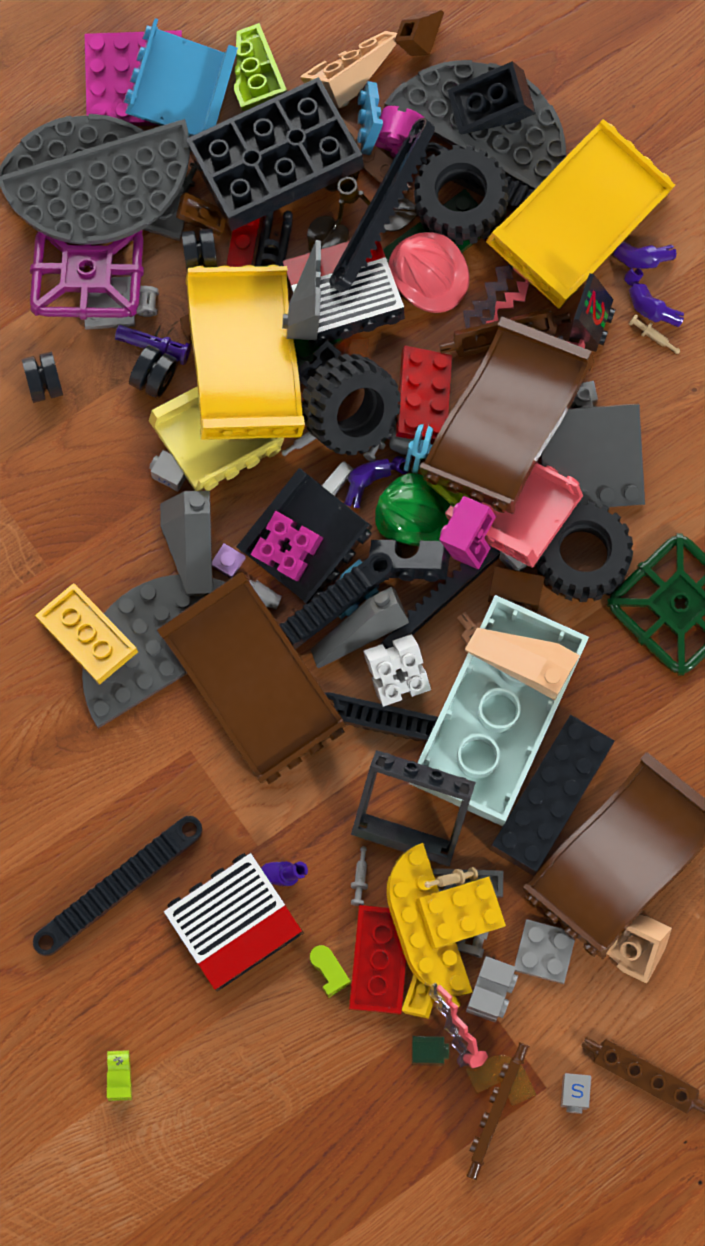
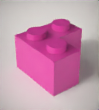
(466, 532)

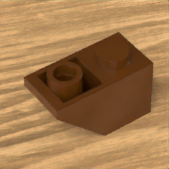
(419, 32)

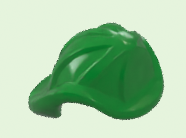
(411, 511)

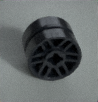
(199, 251)
(153, 371)
(42, 377)

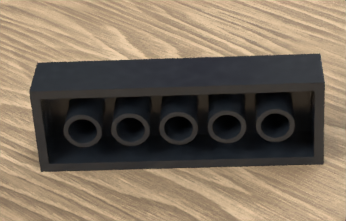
(552, 795)

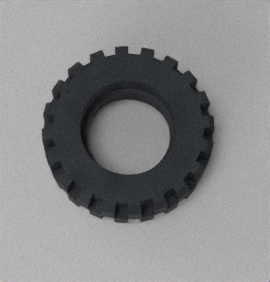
(455, 165)
(372, 418)
(594, 583)

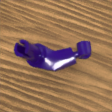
(644, 257)
(647, 305)
(367, 473)
(284, 872)

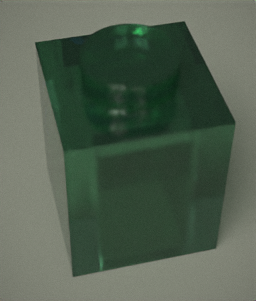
(429, 1050)

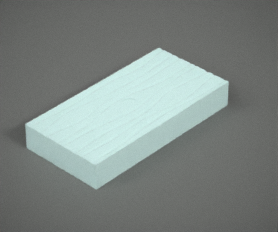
(495, 721)

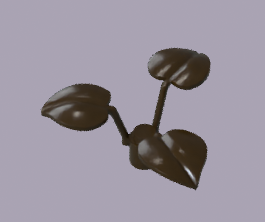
(333, 233)

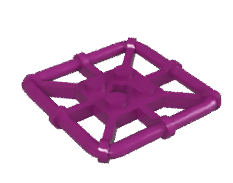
(96, 281)

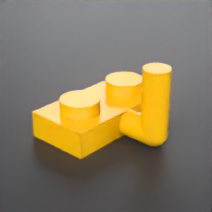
(418, 1000)

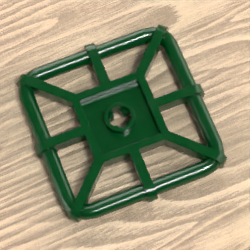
(662, 603)

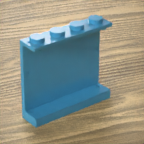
(178, 81)

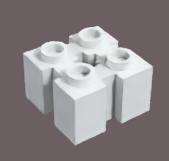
(383, 666)

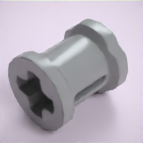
(148, 308)

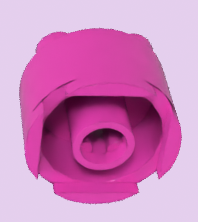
(395, 128)

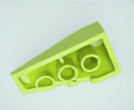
(255, 69)

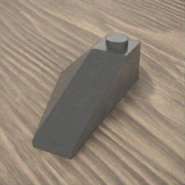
(304, 306)
(188, 536)
(367, 623)

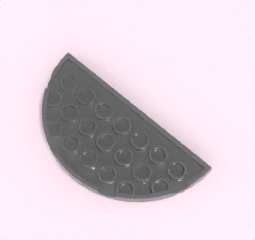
(77, 134)
(524, 148)
(103, 189)
(155, 665)

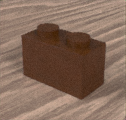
(517, 588)

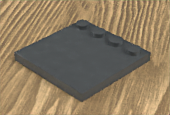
(601, 452)

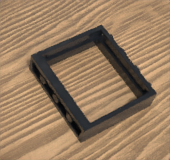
(403, 837)

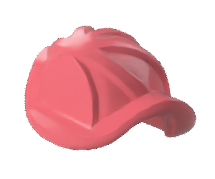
(430, 271)

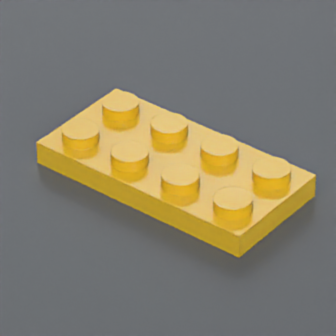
(86, 633)

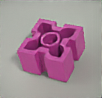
(302, 543)

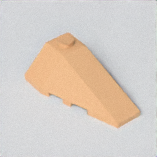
(351, 72)
(531, 661)
(640, 947)

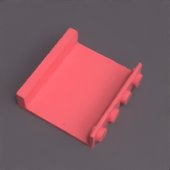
(538, 515)

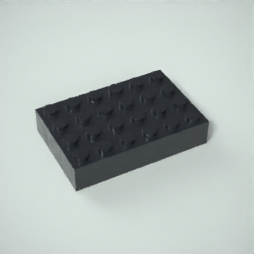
(275, 153)

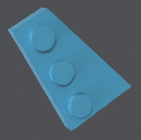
(369, 117)

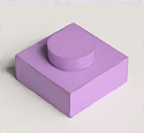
(228, 561)

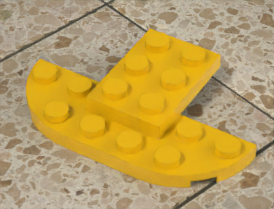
(435, 920)

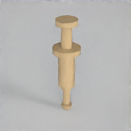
(654, 334)
(457, 877)

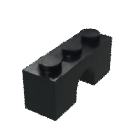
(428, 564)

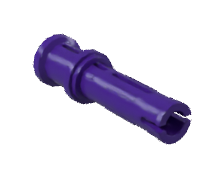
(143, 339)

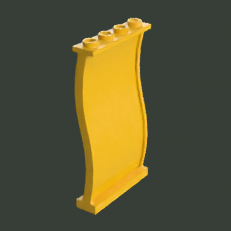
(580, 213)
(243, 354)

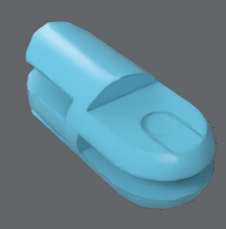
(418, 448)

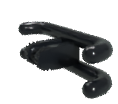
(270, 251)

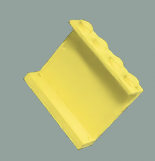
(205, 460)

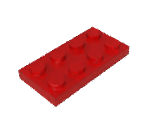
(423, 391)
(377, 963)

